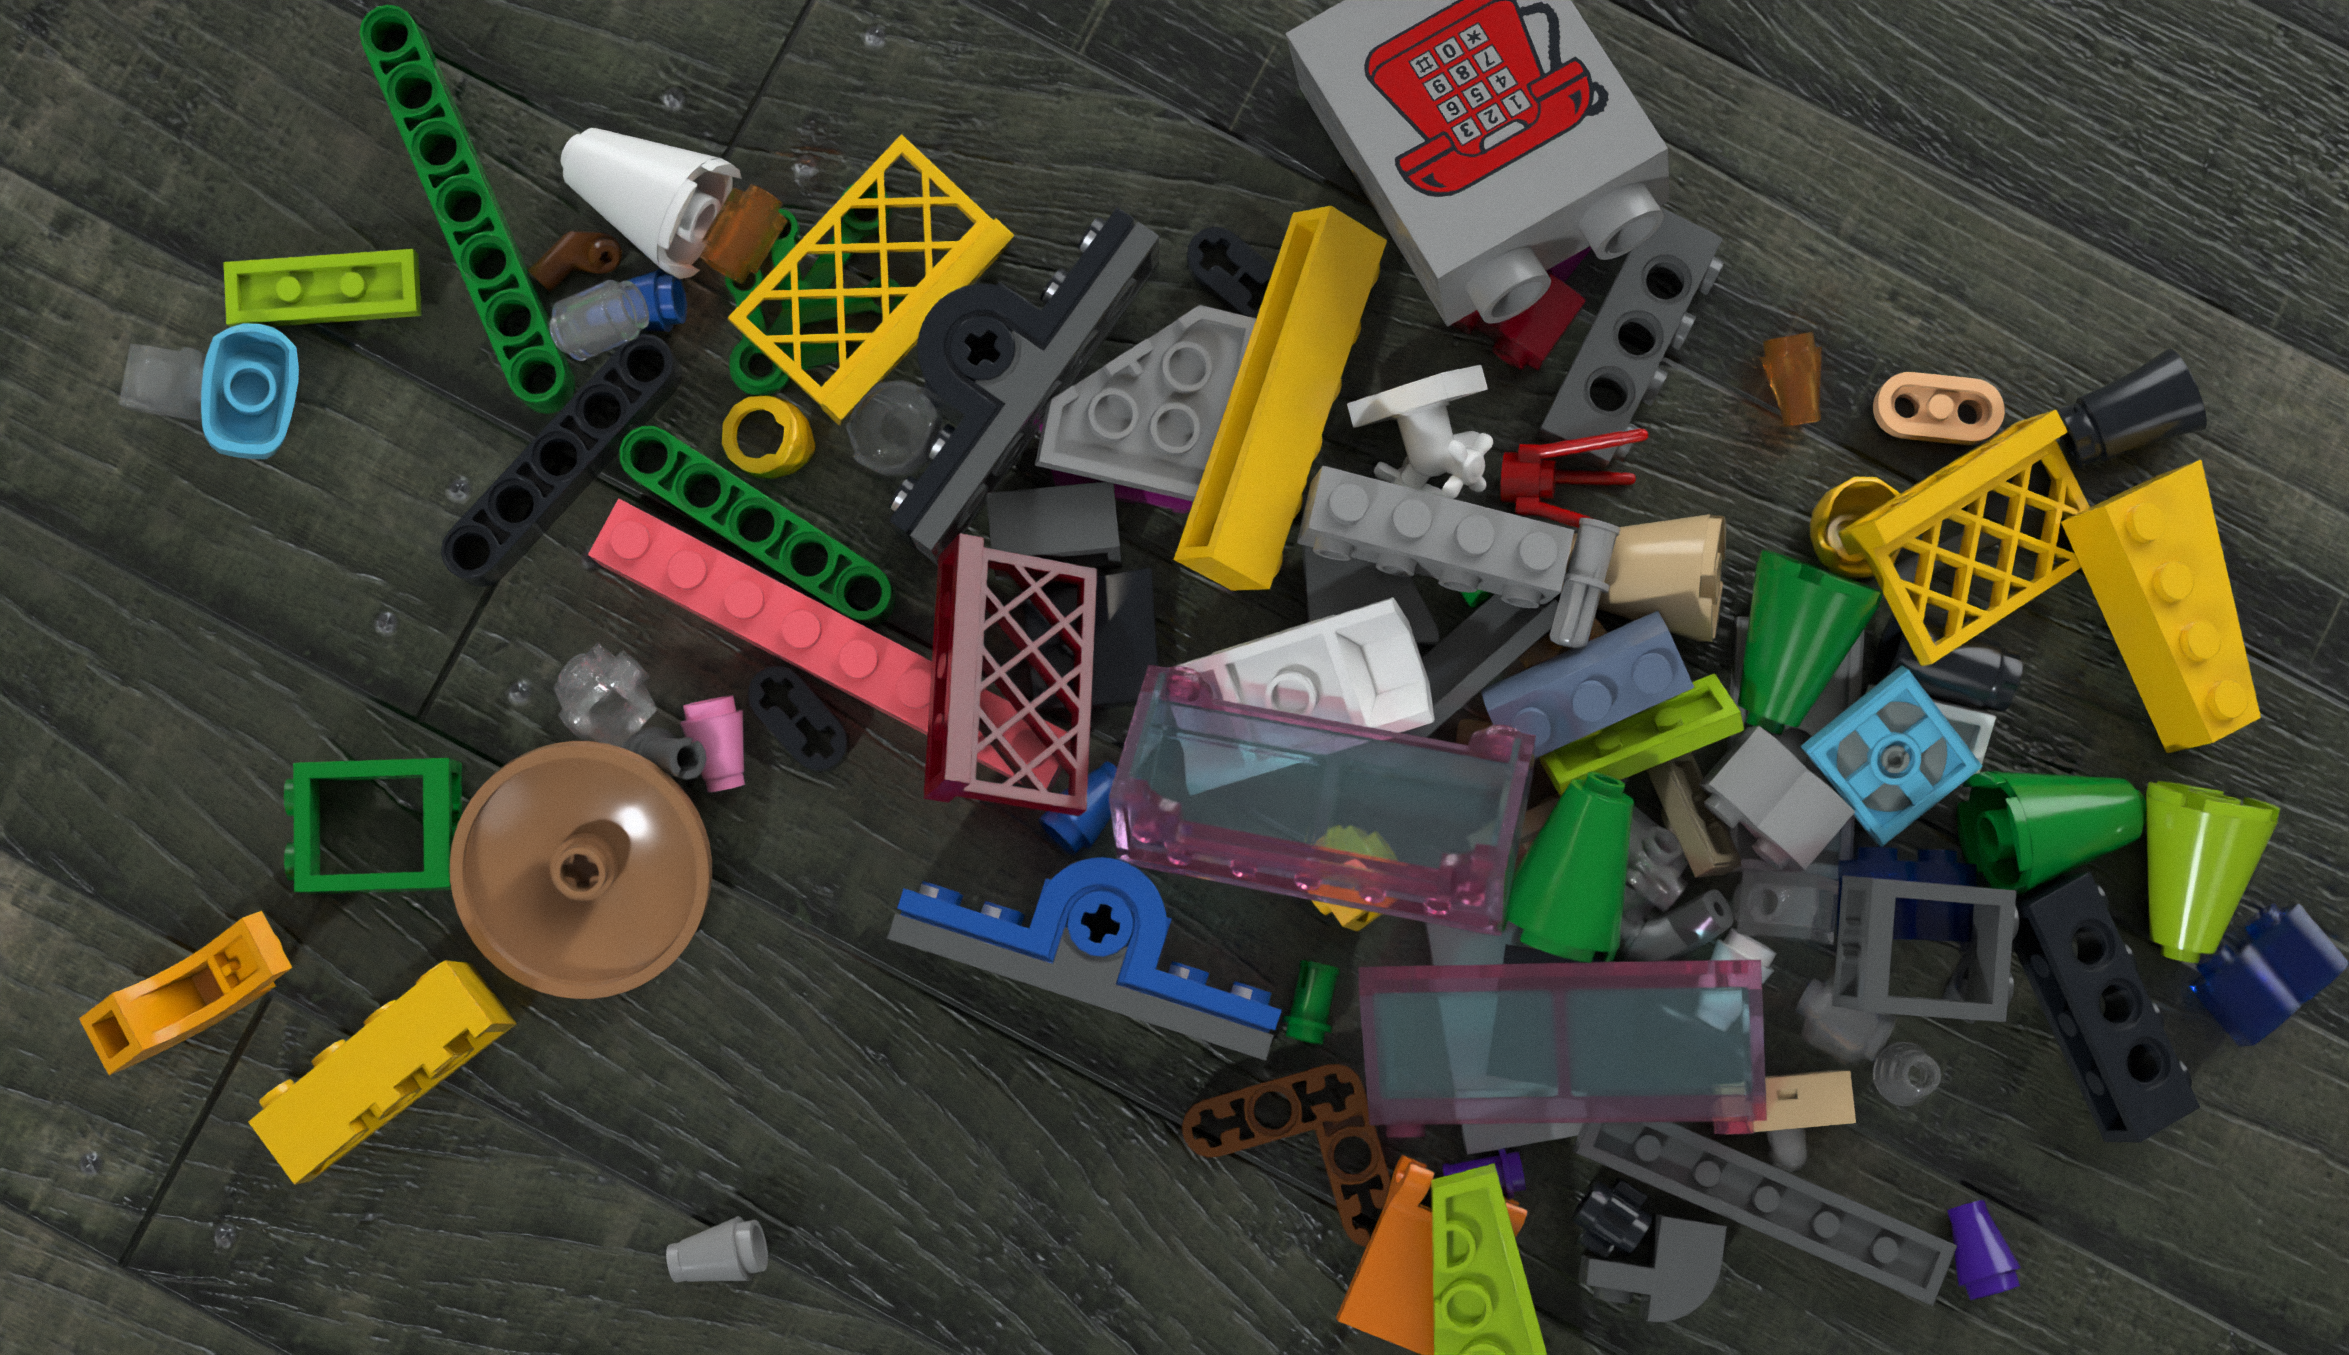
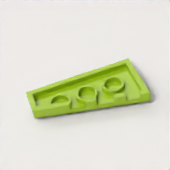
(1477, 1271)

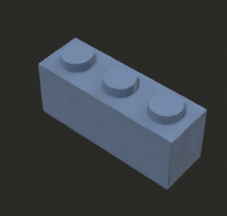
(1591, 685)

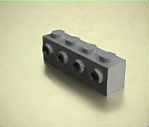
(1434, 537)

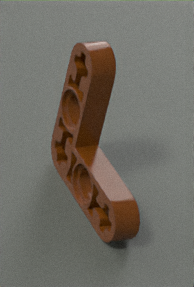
(1329, 1128)

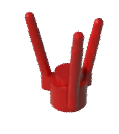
(1530, 478)

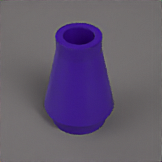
(1981, 1255)

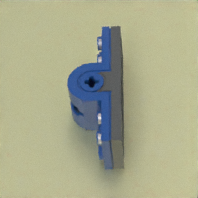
(1063, 958)

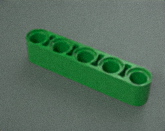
(740, 501)

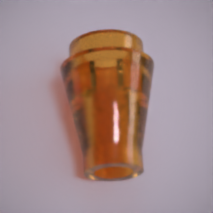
(1794, 376)

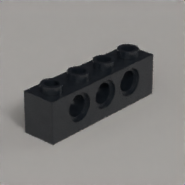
(2097, 1044)

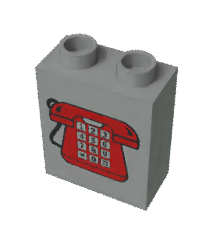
(1484, 140)

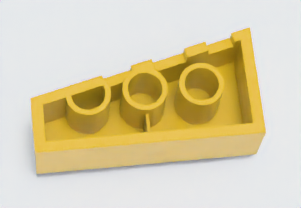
(2170, 604)
(380, 1069)

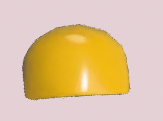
(1837, 511)

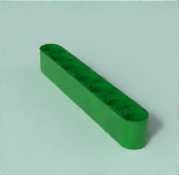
(452, 183)

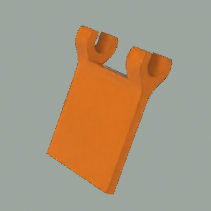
(1395, 1275)

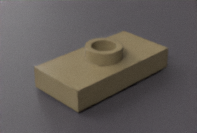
(1699, 832)

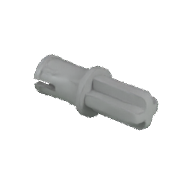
(1584, 583)

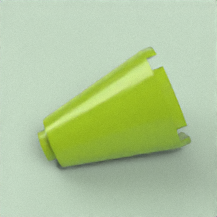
(2200, 863)

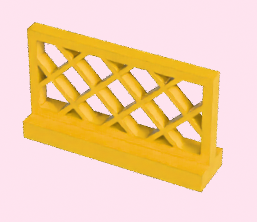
(900, 329)
(1943, 497)

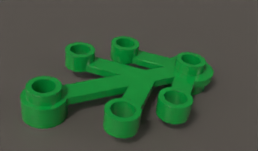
(810, 310)

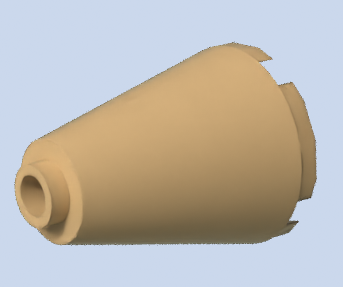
(1668, 570)

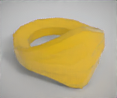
(797, 443)

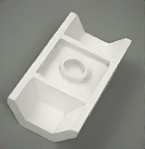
(1335, 668)

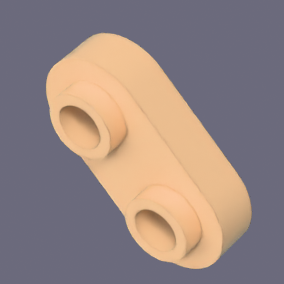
(1936, 408)

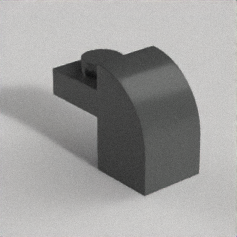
(1678, 1270)

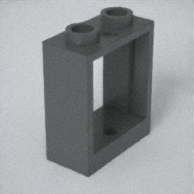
(1866, 949)

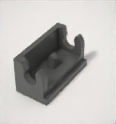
(1057, 524)

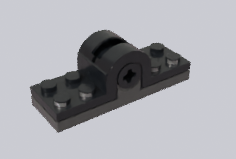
(1007, 400)

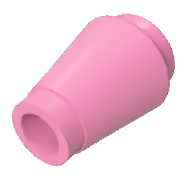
(720, 732)

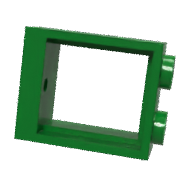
(440, 819)

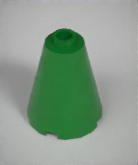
(1797, 637)
(2044, 825)
(1575, 873)

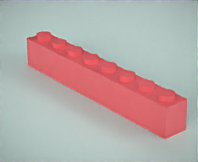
(795, 628)

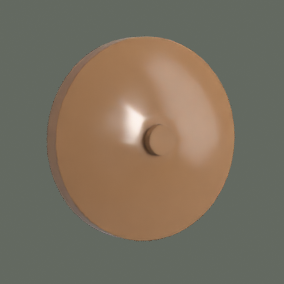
(581, 869)

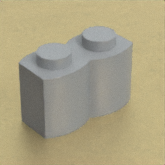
(1775, 800)

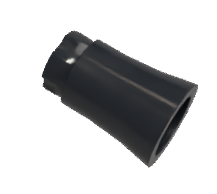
(2134, 411)
(1970, 675)

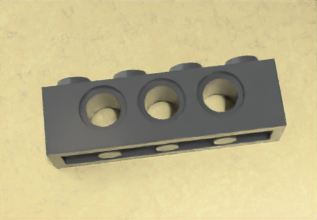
(1688, 258)

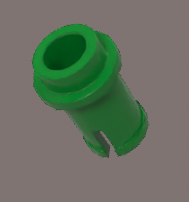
(1312, 1002)

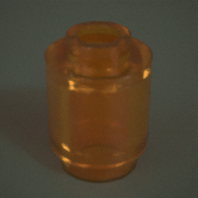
(743, 232)

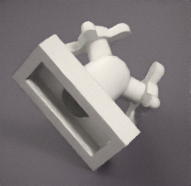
(1428, 433)

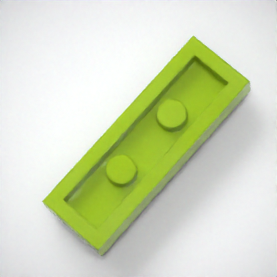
(323, 288)
(1649, 736)

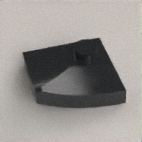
(1121, 639)

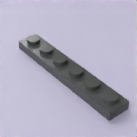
(1772, 1203)

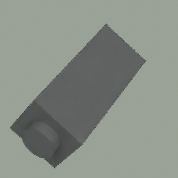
(1346, 585)

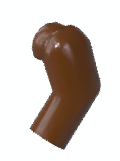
(577, 252)

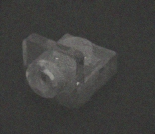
(163, 381)

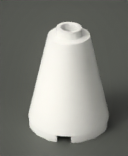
(650, 192)

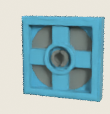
(1891, 755)

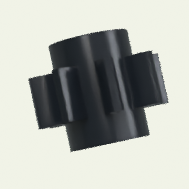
(1611, 1218)

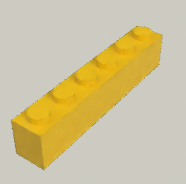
(1281, 400)

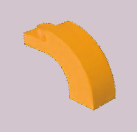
(187, 996)

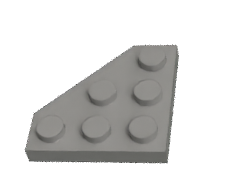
(1152, 409)

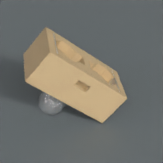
(1799, 1103)

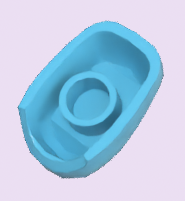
(248, 390)

